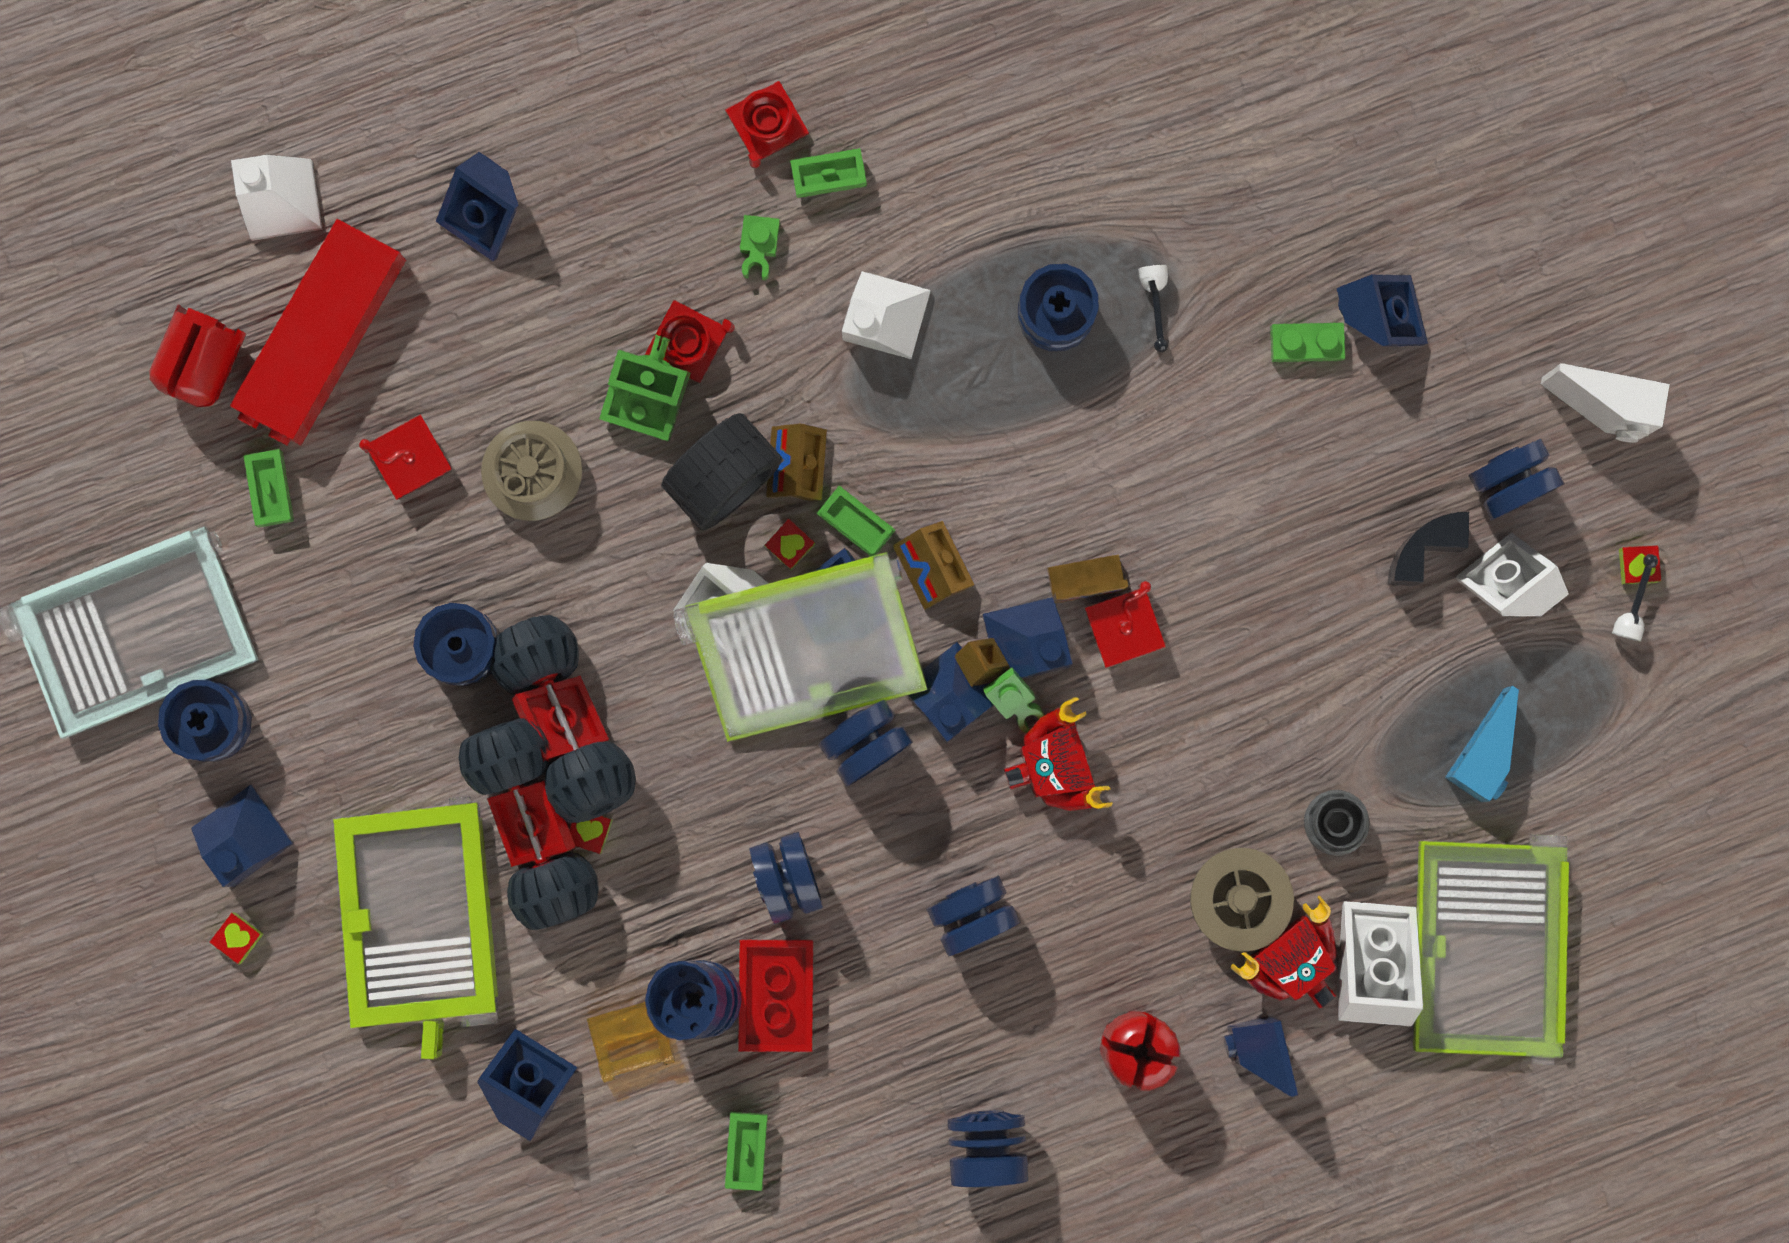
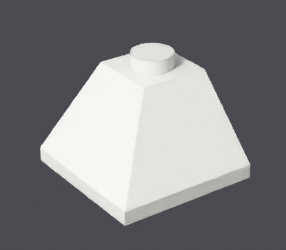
(276, 195)
(885, 315)
(1515, 579)
(718, 581)

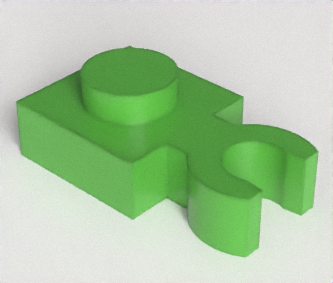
(759, 240)
(1012, 697)

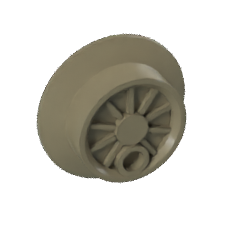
(531, 470)
(1242, 899)

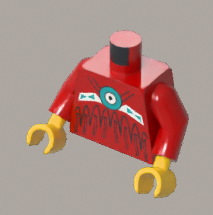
(1057, 763)
(1296, 960)

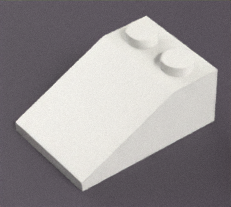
(1610, 400)
(1379, 964)

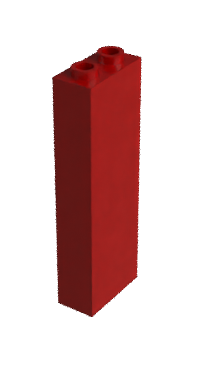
(317, 333)

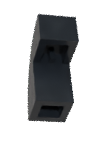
(1441, 534)

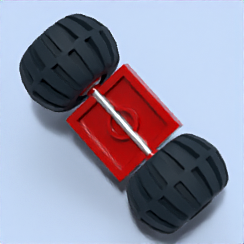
(588, 771)
(529, 827)

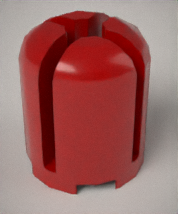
(195, 357)
(1155, 1066)

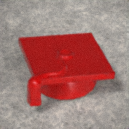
(766, 122)
(692, 339)
(407, 457)
(1125, 626)

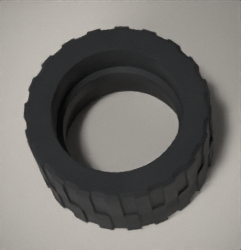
(721, 471)

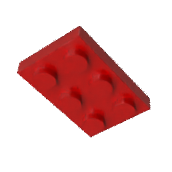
(776, 995)

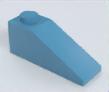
(1488, 754)

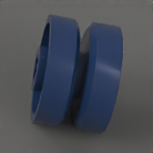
(1063, 287)
(1516, 478)
(437, 637)
(183, 717)
(862, 738)
(781, 879)
(973, 916)

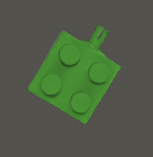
(645, 392)

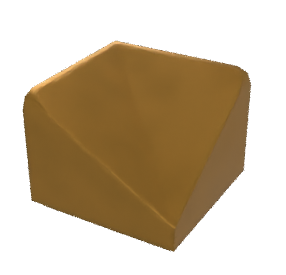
(981, 661)

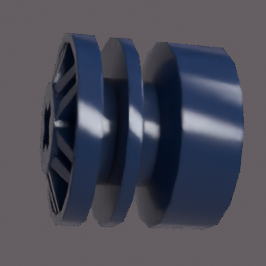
(674, 999)
(988, 1150)

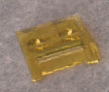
(622, 1029)

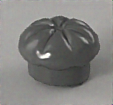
(1336, 822)

